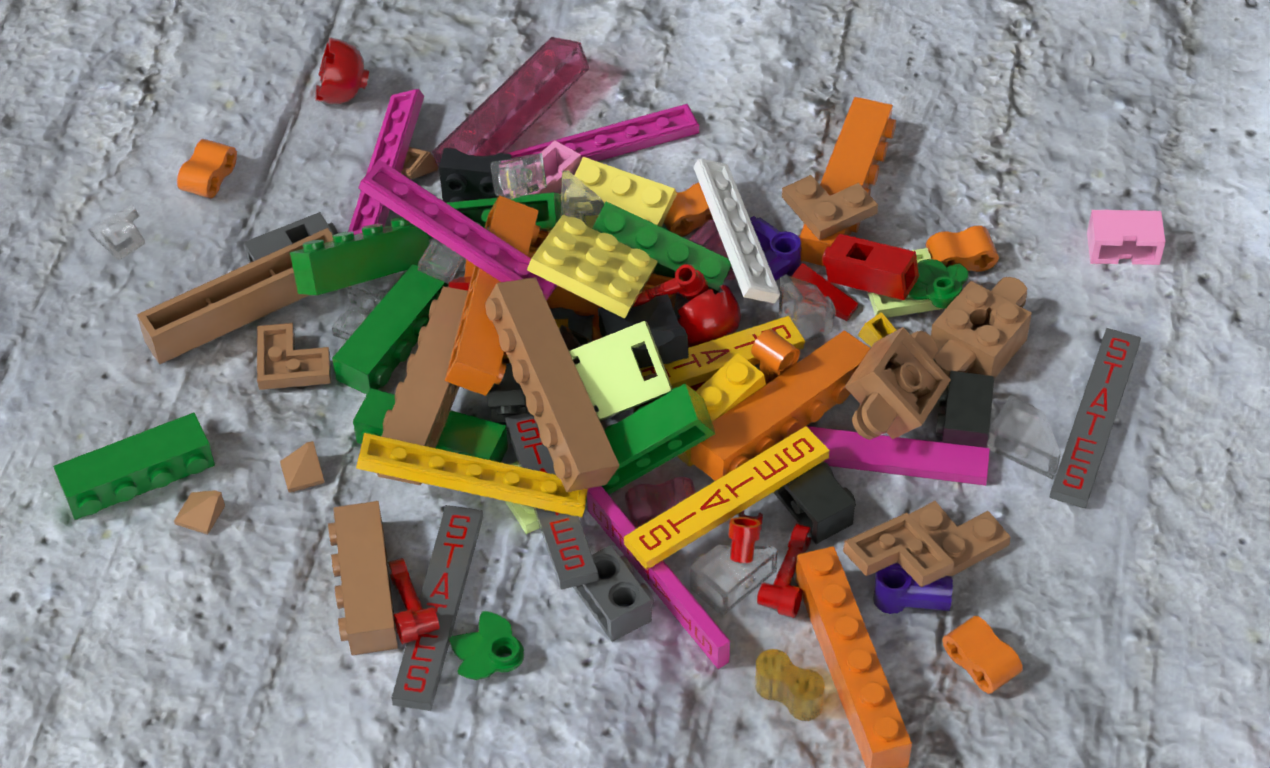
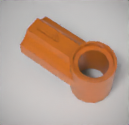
(774, 354)

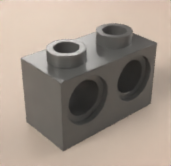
(621, 588)

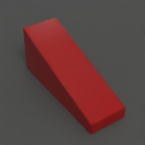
(844, 305)

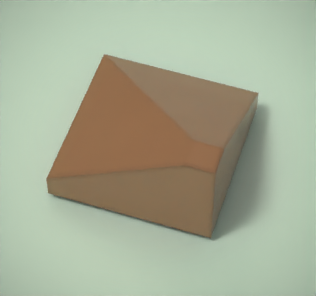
(418, 163)
(302, 468)
(201, 511)

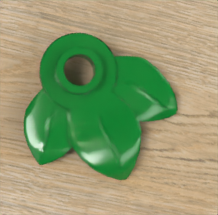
(938, 282)
(482, 649)

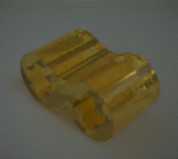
(794, 687)

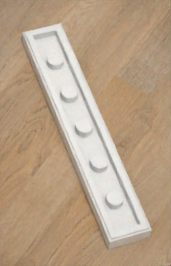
(736, 231)

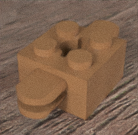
(982, 328)
(896, 384)

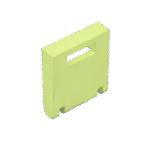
(613, 374)

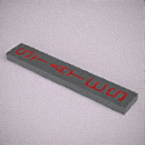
(1095, 418)
(560, 531)
(443, 590)

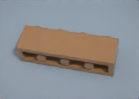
(364, 578)

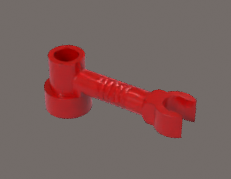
(686, 282)
(744, 532)
(781, 594)
(415, 619)

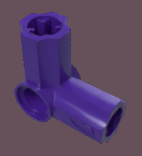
(780, 248)
(898, 590)

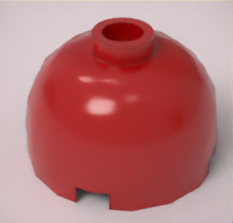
(340, 73)
(710, 316)

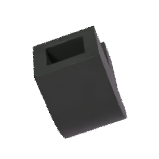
(506, 398)

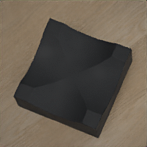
(467, 176)
(666, 331)

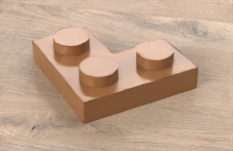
(828, 213)
(284, 366)
(900, 542)
(964, 543)

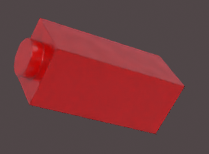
(871, 266)

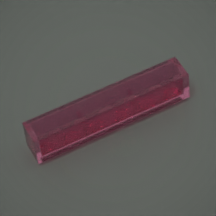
(519, 100)

